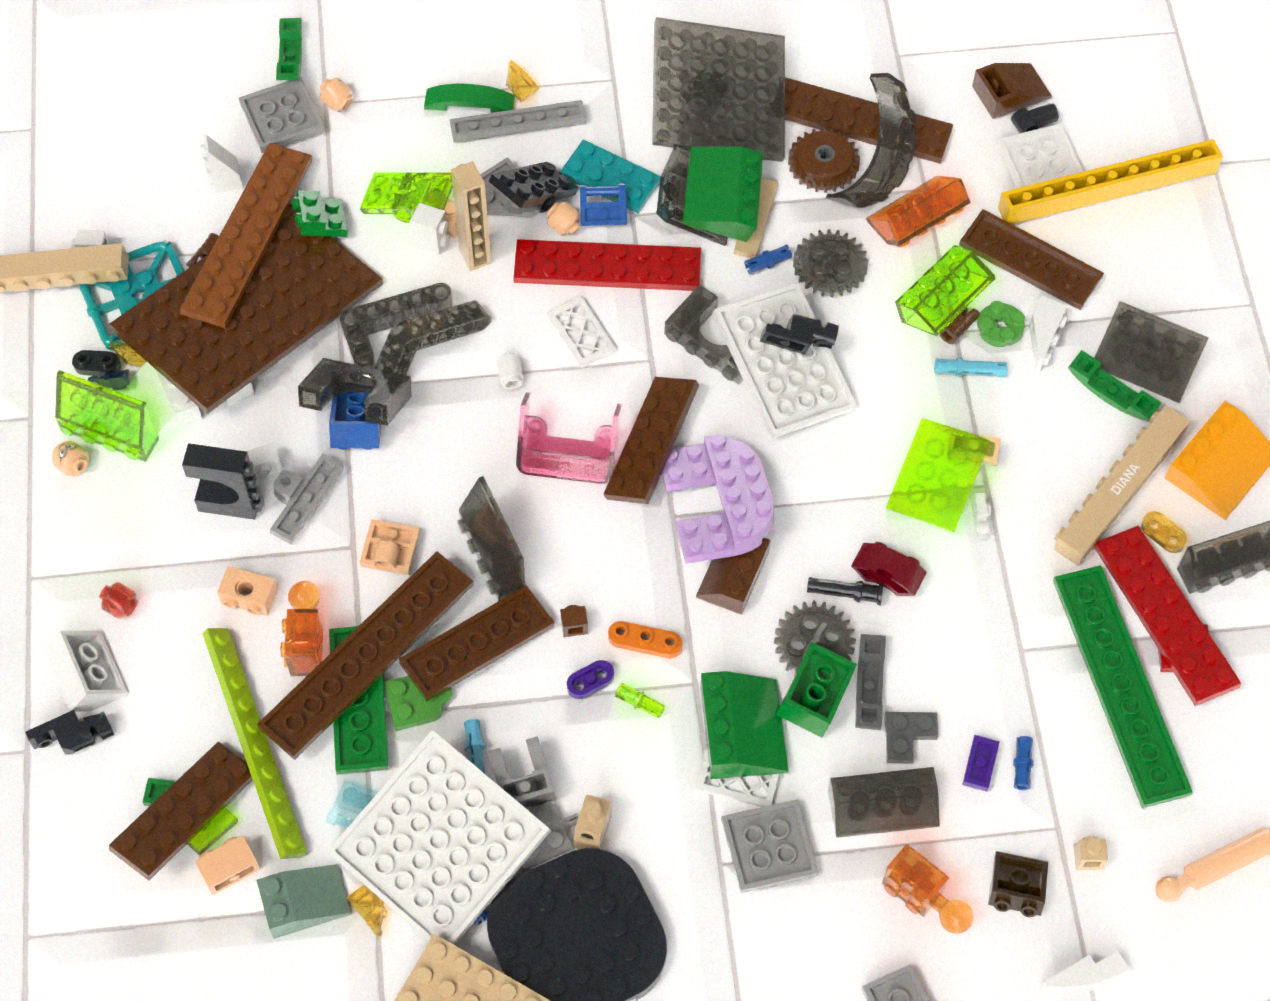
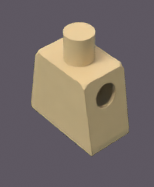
(593, 821)

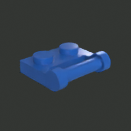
(603, 212)

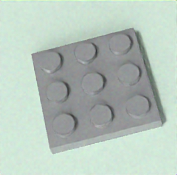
(281, 114)
(769, 846)

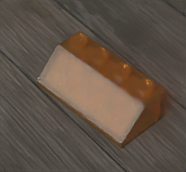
(919, 210)

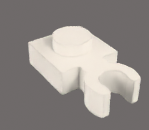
(981, 510)

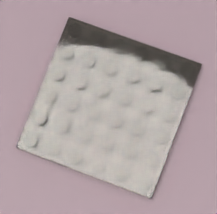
(718, 88)

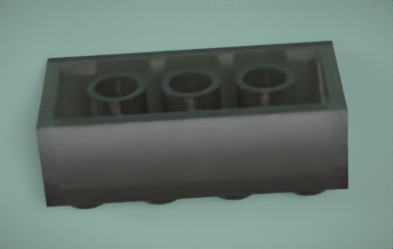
(1226, 558)
(884, 802)

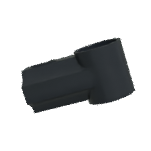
(1033, 119)

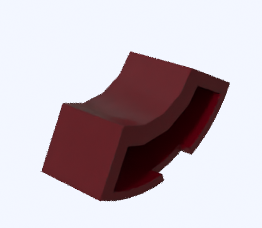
(887, 566)

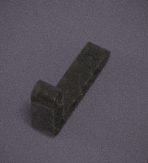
(386, 318)
(428, 331)

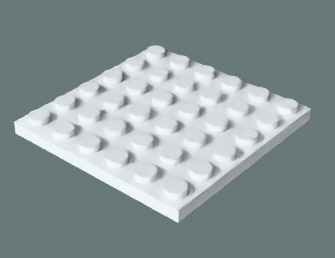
(439, 841)

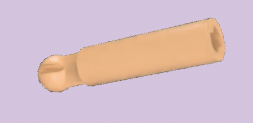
(1216, 865)

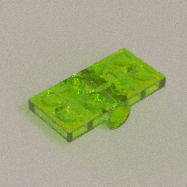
(402, 192)

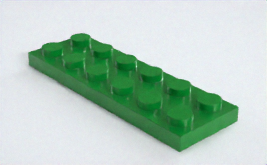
(361, 729)

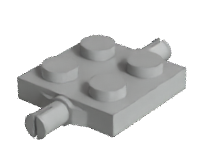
(556, 841)

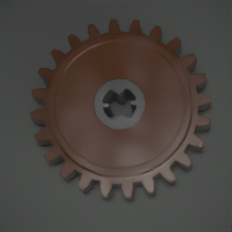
(824, 160)

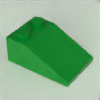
(816, 689)

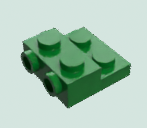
(319, 215)

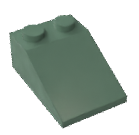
(302, 898)

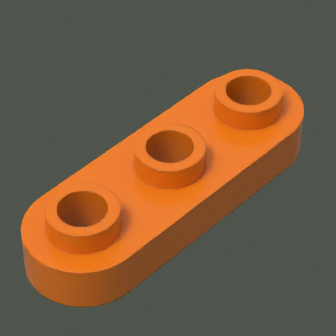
(655, 645)

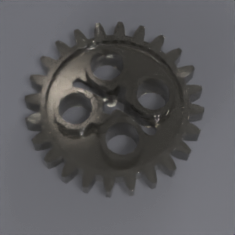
(830, 263)
(794, 630)

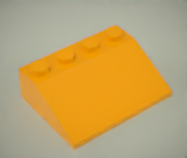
(1222, 461)

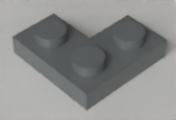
(905, 727)

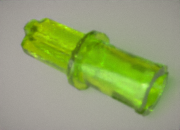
(640, 700)

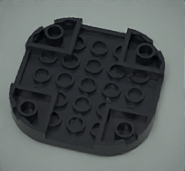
(579, 929)

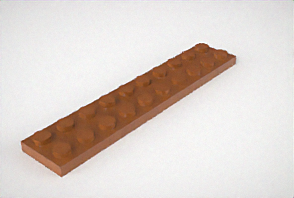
(246, 235)

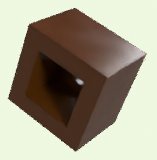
(574, 621)

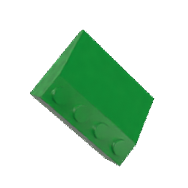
(723, 190)
(742, 725)

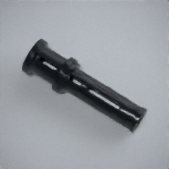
(857, 591)

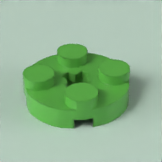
(1003, 313)

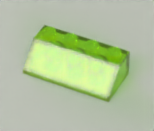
(944, 291)

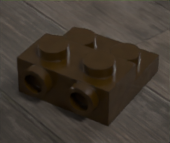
(1018, 884)

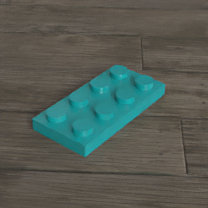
(598, 167)

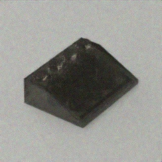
(1150, 351)
(491, 541)

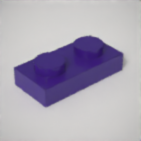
(980, 763)

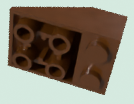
(1008, 87)

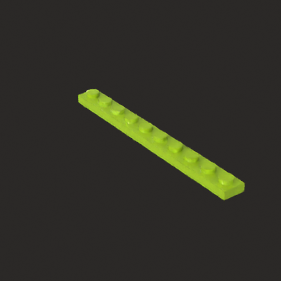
(254, 744)

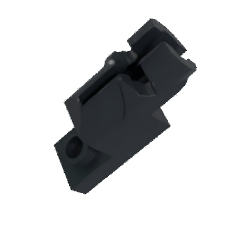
(800, 334)
(70, 732)

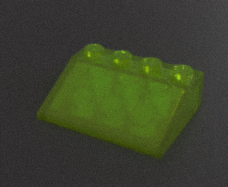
(104, 417)
(938, 475)

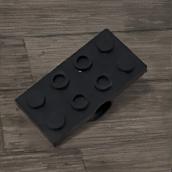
(534, 185)

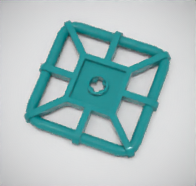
(124, 290)

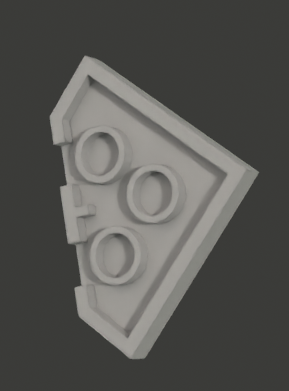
(496, 201)

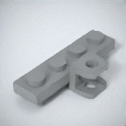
(302, 496)

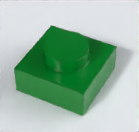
(155, 789)

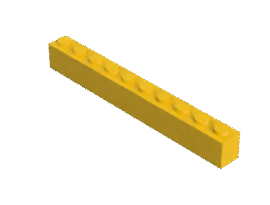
(1109, 182)

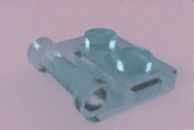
(351, 799)

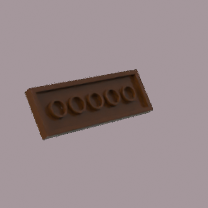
(1031, 259)
(651, 440)
(476, 643)
(182, 811)

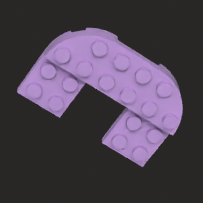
(742, 492)

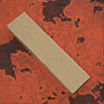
(767, 193)

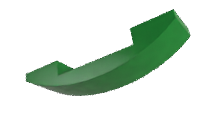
(290, 49)
(468, 96)
(1111, 390)

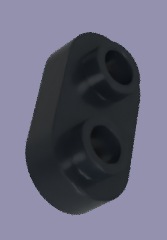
(95, 362)

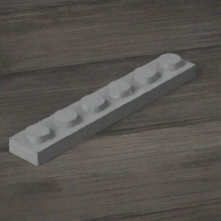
(517, 121)

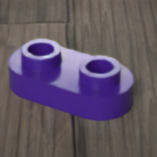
(588, 679)

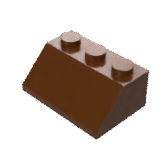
(733, 578)

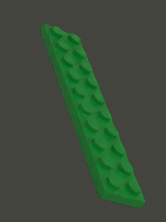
(1122, 687)

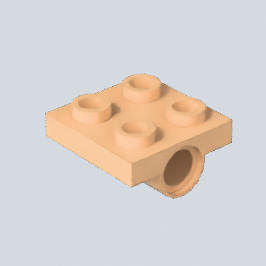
(389, 547)

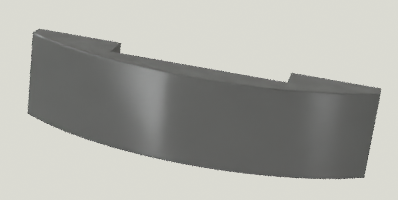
(870, 682)

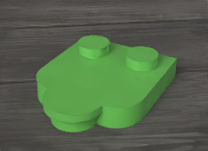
(410, 707)

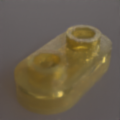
(1165, 531)

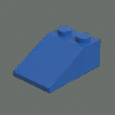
(348, 423)

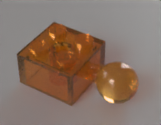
(302, 630)
(921, 888)

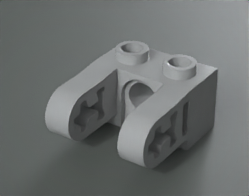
(529, 789)

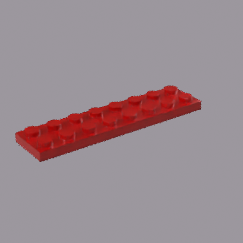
(607, 265)
(1167, 616)

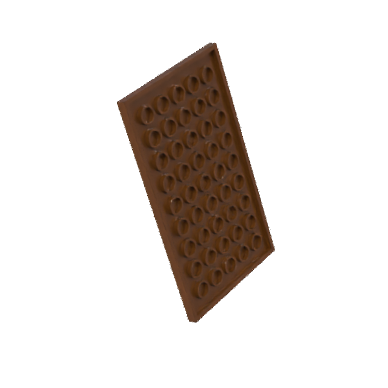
(290, 298)

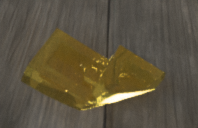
(520, 82)
(127, 354)
(369, 907)

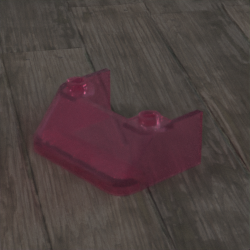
(565, 457)

